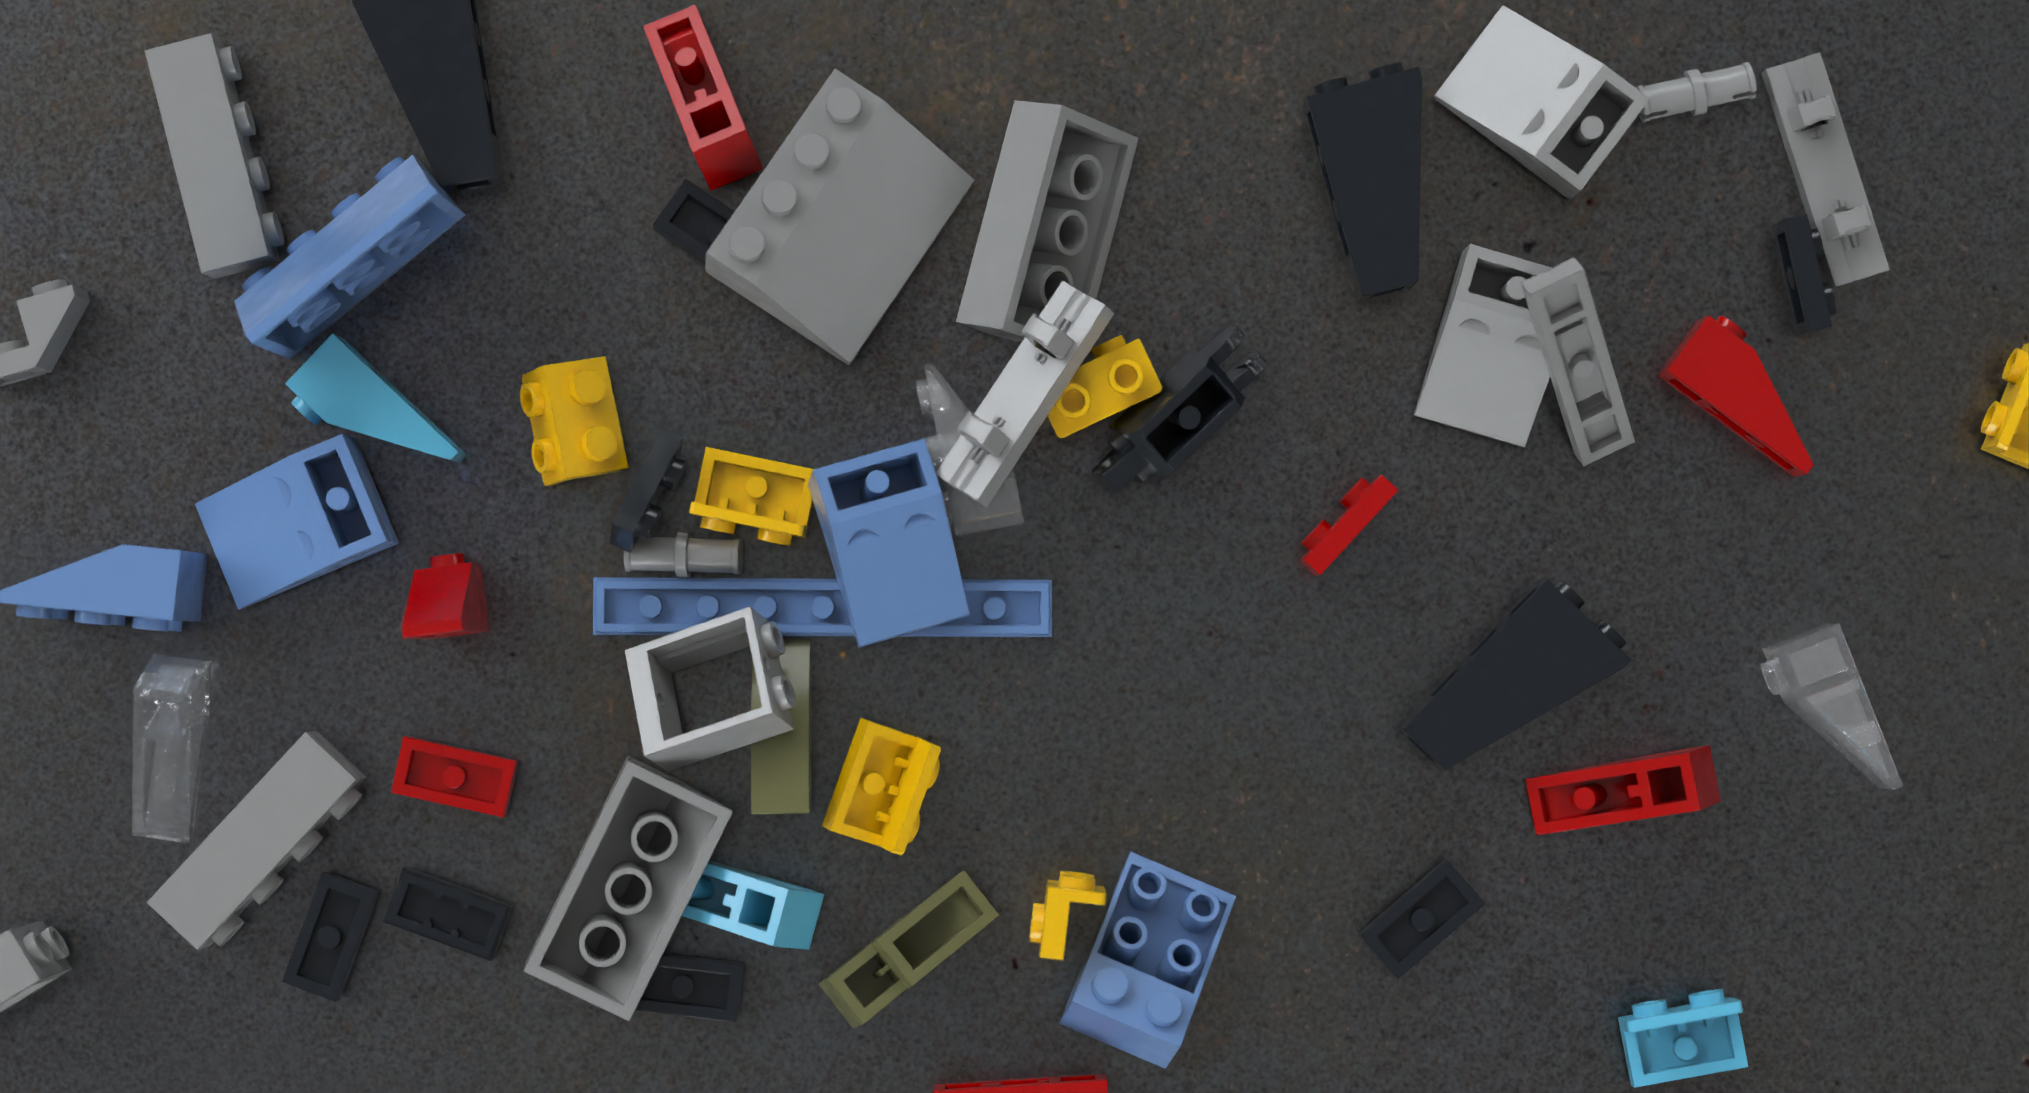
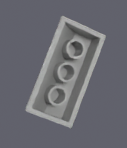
(1045, 215)
(628, 888)

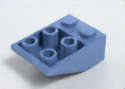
(296, 520)
(889, 542)
(127, 580)
(1148, 961)

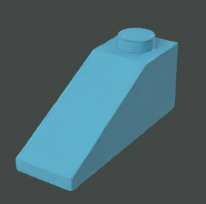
(355, 396)
(755, 906)

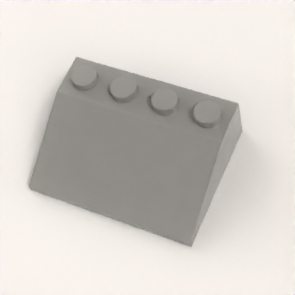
(839, 218)

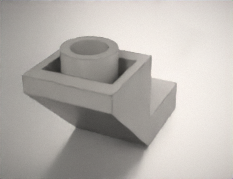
(48, 324)

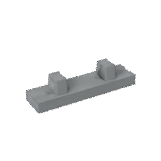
(1825, 169)
(1578, 361)
(1024, 393)

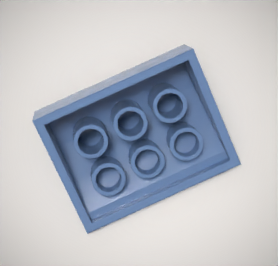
(346, 258)

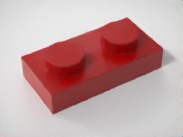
(1361, 506)
(454, 776)

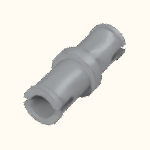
(1698, 91)
(686, 555)

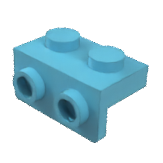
(1683, 1040)

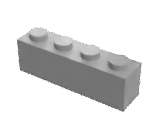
(214, 156)
(257, 841)

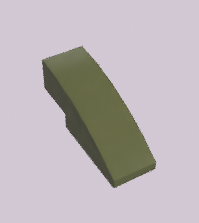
(783, 762)
(908, 950)

